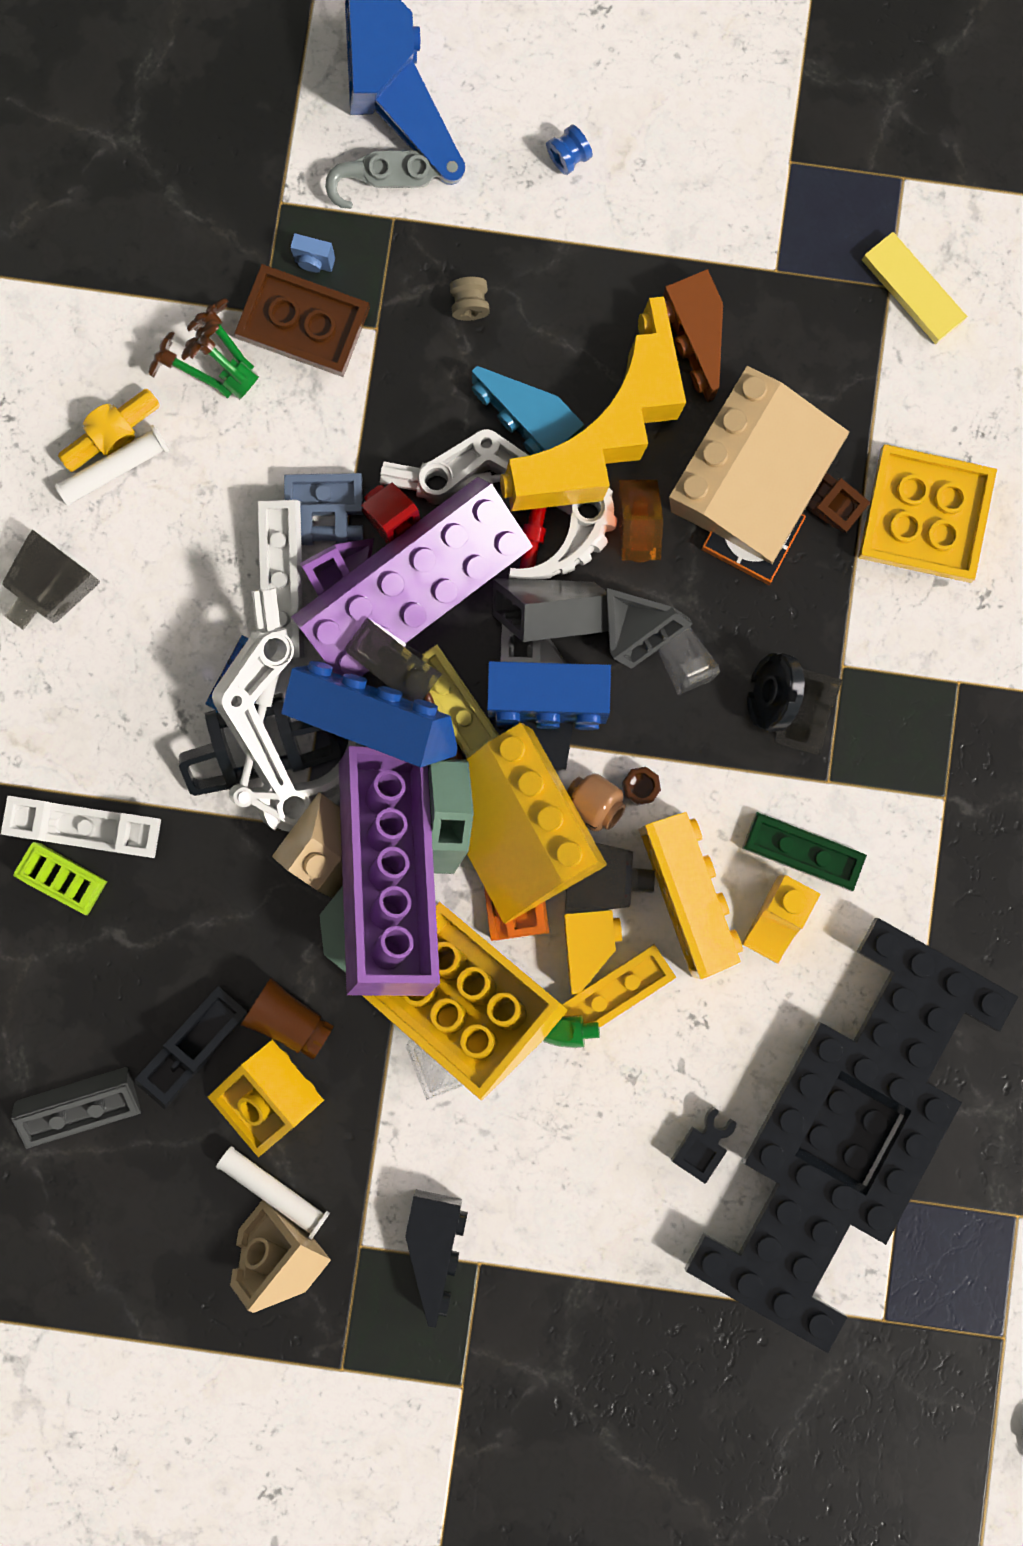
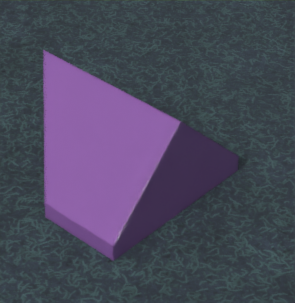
(336, 562)

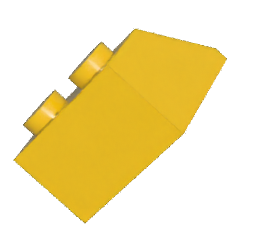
(265, 1098)

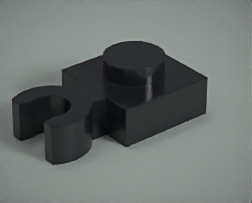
(700, 1151)

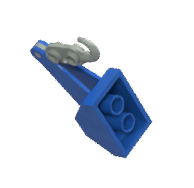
(385, 80)

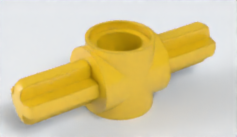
(108, 429)

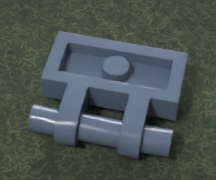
(327, 496)

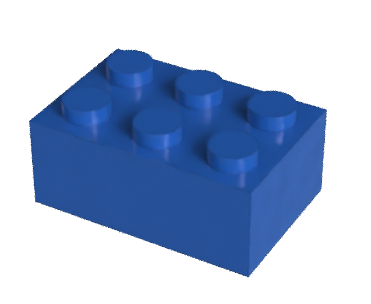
(549, 694)

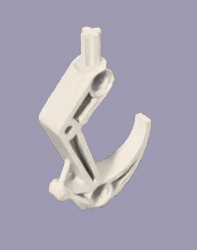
(492, 452)
(255, 679)

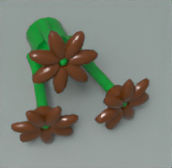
(236, 374)

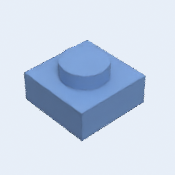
(312, 253)

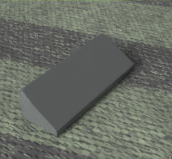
(75, 1107)

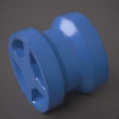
(569, 149)

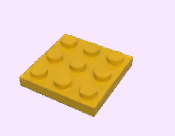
(927, 513)

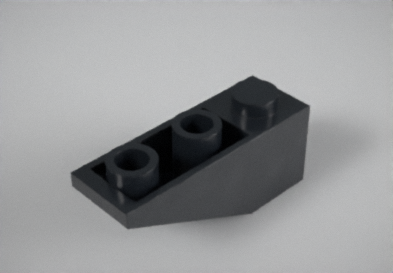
(430, 1241)

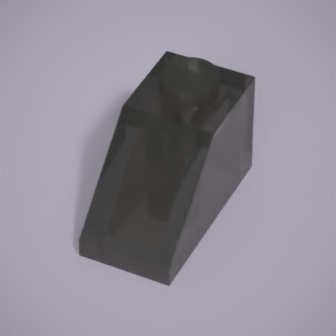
(393, 661)

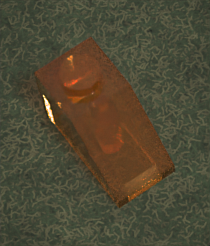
(640, 520)

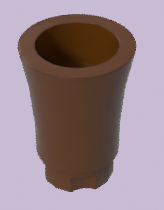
(287, 1021)

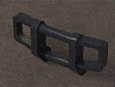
(231, 774)

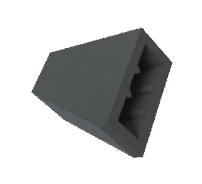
(549, 608)

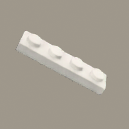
(281, 567)

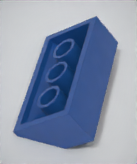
(369, 715)

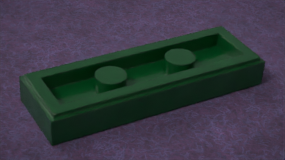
(804, 852)

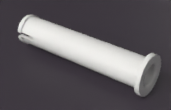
(112, 466)
(272, 1191)

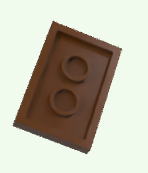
(302, 320)

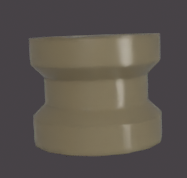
(469, 298)

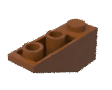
(697, 318)

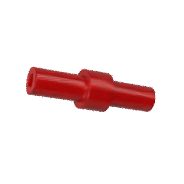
(536, 534)

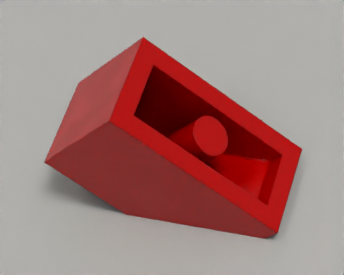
(390, 511)

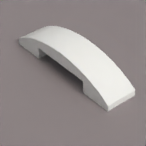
(81, 826)

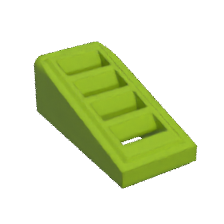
(31, 860)

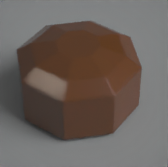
(641, 786)

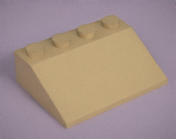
(758, 465)

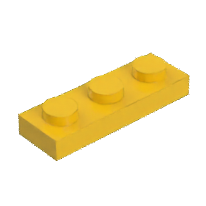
(621, 988)

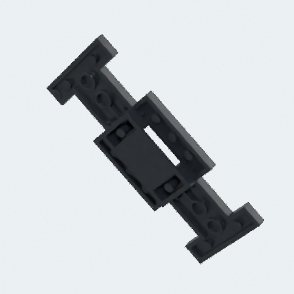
(833, 1126)

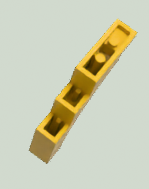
(577, 468)

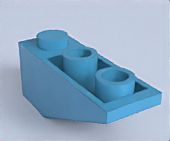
(532, 412)

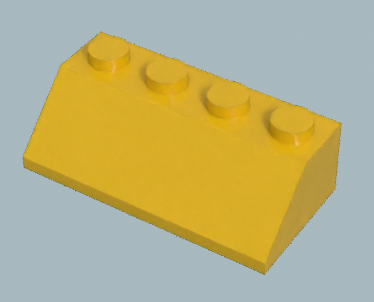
(690, 895)

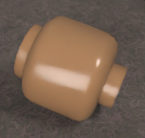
(597, 801)

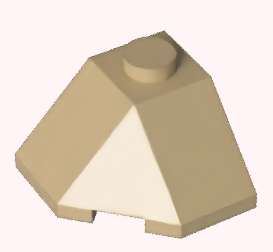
(314, 847)
(274, 1259)

